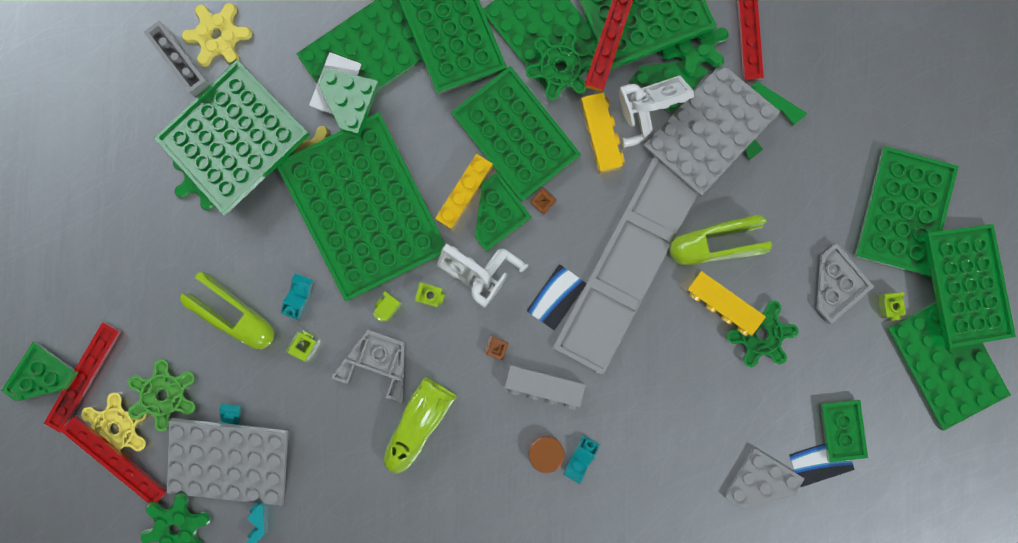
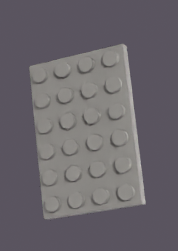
(711, 129)
(227, 461)

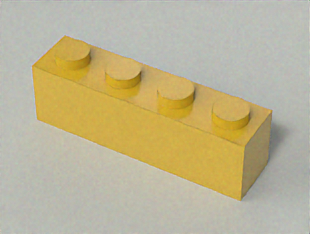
(601, 133)
(464, 192)
(726, 303)

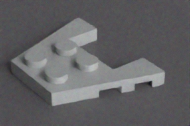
(380, 355)

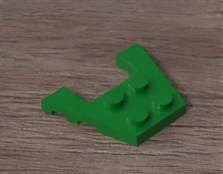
(790, 112)

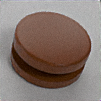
(546, 454)

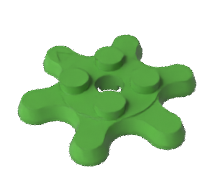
(148, 391)

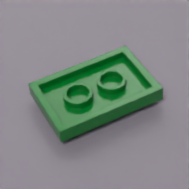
(844, 430)

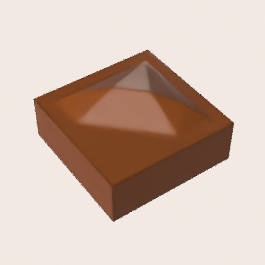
(543, 200)
(496, 348)

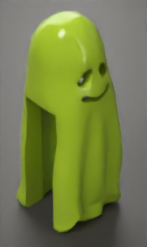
(694, 249)
(250, 329)
(417, 423)

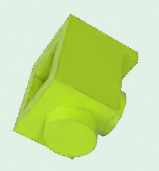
(422, 292)
(886, 305)
(386, 307)
(301, 353)

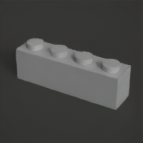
(177, 58)
(545, 386)

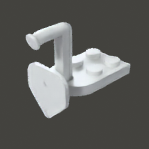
(648, 99)
(473, 275)

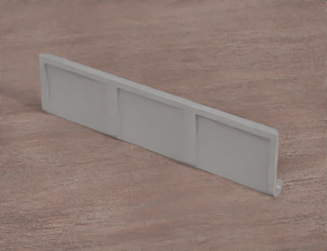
(626, 268)

